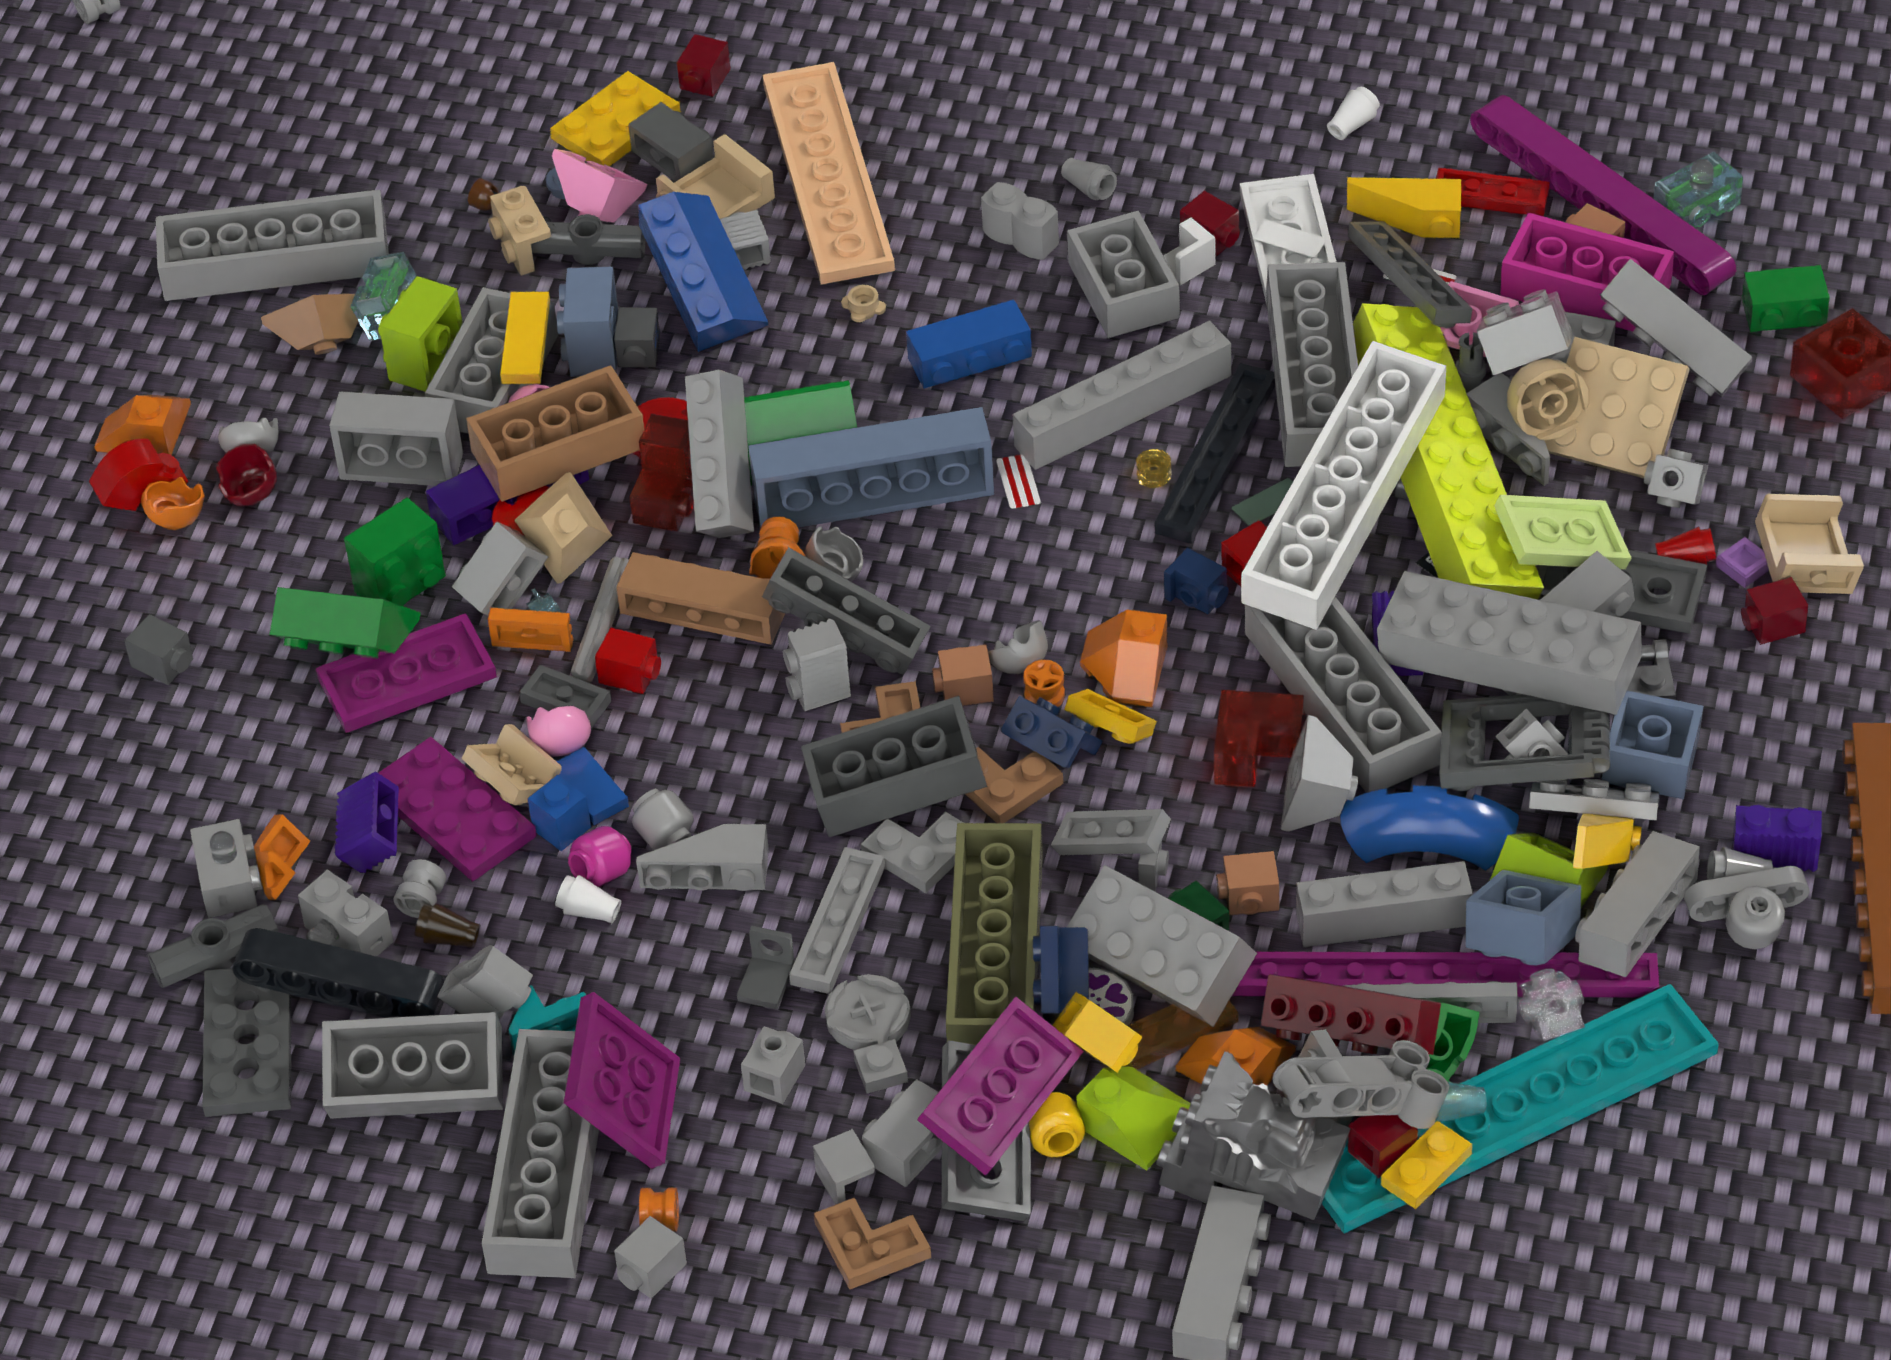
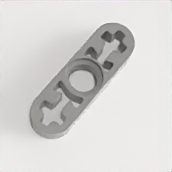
(1711, 898)

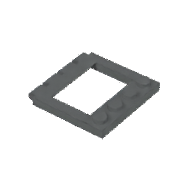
(1464, 743)

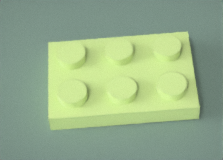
(1560, 530)

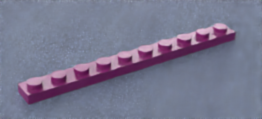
(1442, 967)

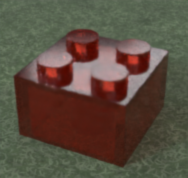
(1844, 363)

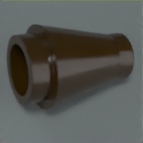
(445, 927)

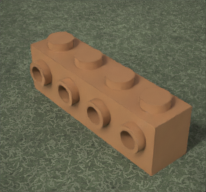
(697, 598)

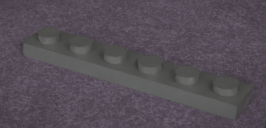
(1410, 273)

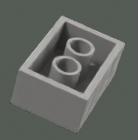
(1123, 274)
(396, 438)

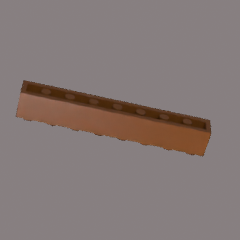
(1870, 815)

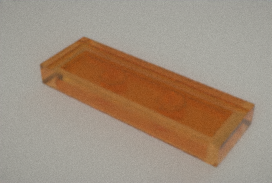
(1173, 1030)

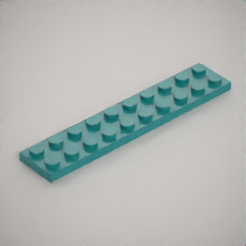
(1549, 1092)

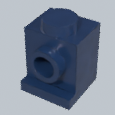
(1196, 581)

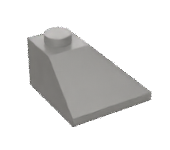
(1317, 778)

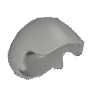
(259, 433)
(835, 552)
(1025, 647)

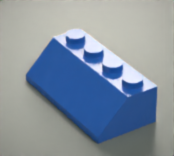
(700, 268)

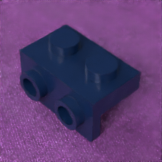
(1047, 733)
(1063, 966)

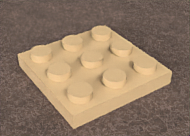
(1628, 407)

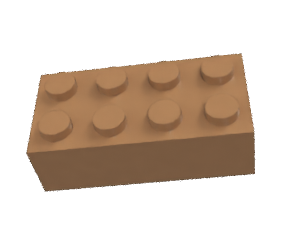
(555, 432)

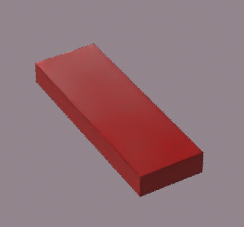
(1500, 192)

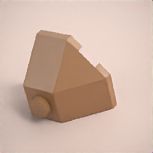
(314, 322)

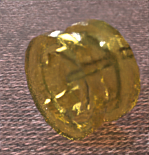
(1149, 459)

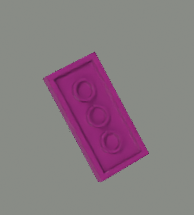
(423, 669)
(456, 810)
(1000, 1086)

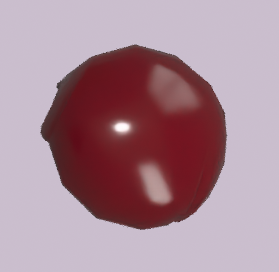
(246, 475)

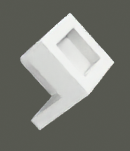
(1194, 253)

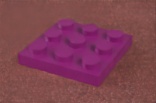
(622, 1080)

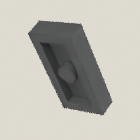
(555, 689)

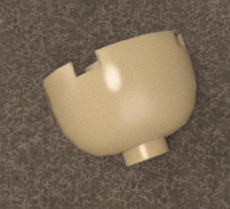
(1547, 398)

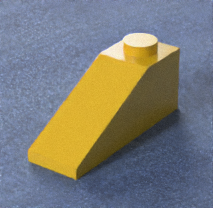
(1410, 204)
(1605, 840)

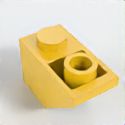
(1098, 1032)

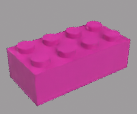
(1575, 264)

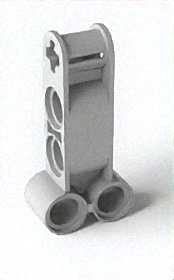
(1365, 1085)

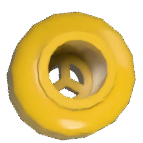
(1057, 1126)

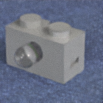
(224, 867)
(342, 919)

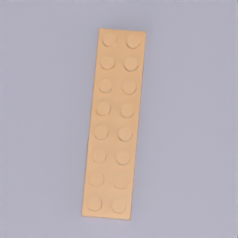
(828, 173)

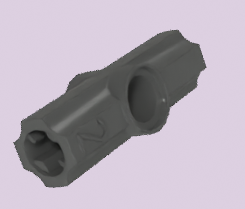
(591, 240)
(209, 947)

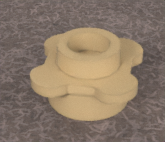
(863, 303)

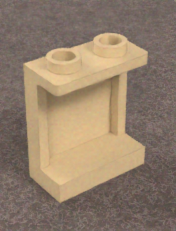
(731, 180)
(1806, 543)

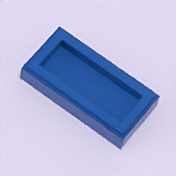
(591, 779)

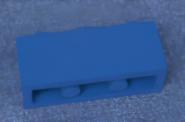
(969, 344)

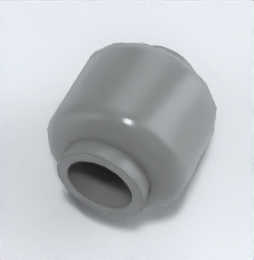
(661, 818)
(1755, 917)

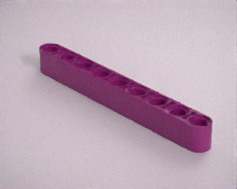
(1585, 180)

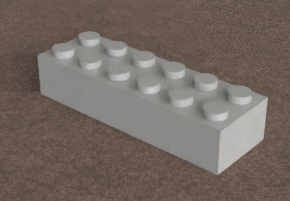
(269, 244)
(1310, 348)
(1510, 642)
(1350, 693)
(540, 1166)

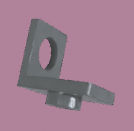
(768, 969)

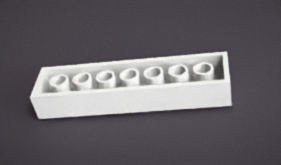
(1343, 485)

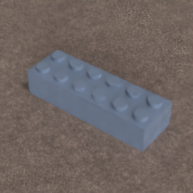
(873, 469)

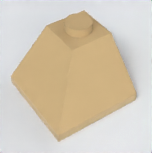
(564, 527)

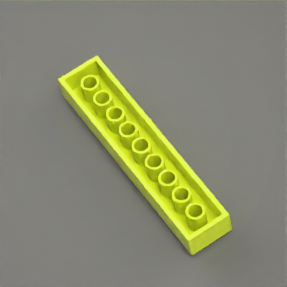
(1452, 470)

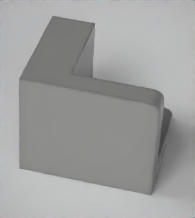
(841, 1162)

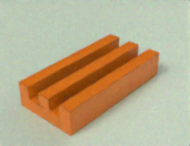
(530, 629)

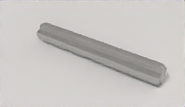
(599, 621)

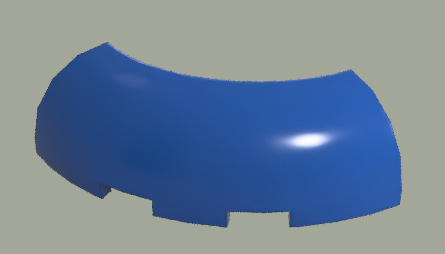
(1427, 822)

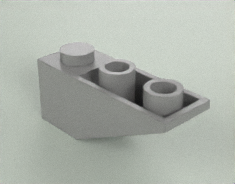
(1499, 428)
(714, 859)

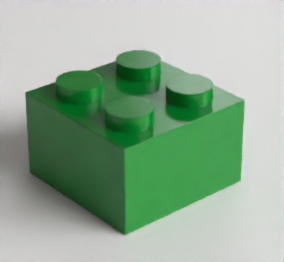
(395, 554)

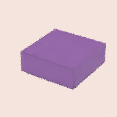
(1743, 562)

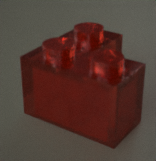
(665, 483)
(1254, 727)

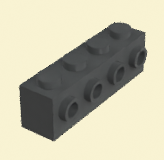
(862, 618)

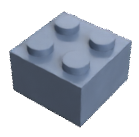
(588, 319)
(1654, 743)
(1522, 917)

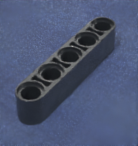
(336, 975)

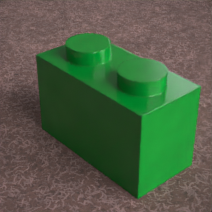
(1785, 298)

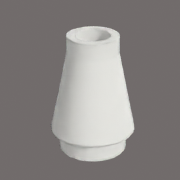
(1355, 110)
(586, 900)

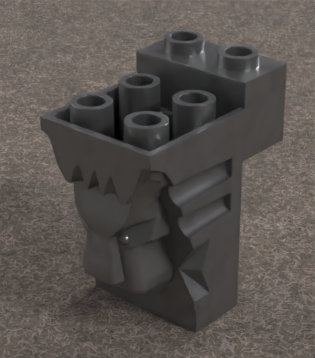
(1250, 1143)

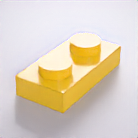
(1124, 723)
(1426, 1164)

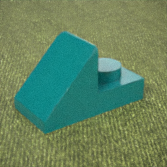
(534, 1016)

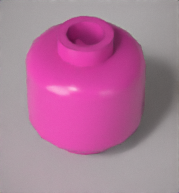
(600, 855)

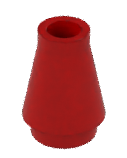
(1690, 546)

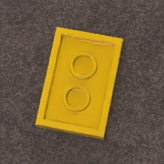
(601, 124)

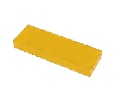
(525, 338)

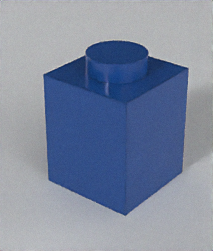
(559, 812)

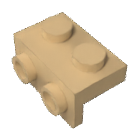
(518, 225)
(512, 765)

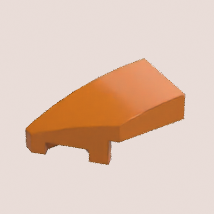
(276, 854)

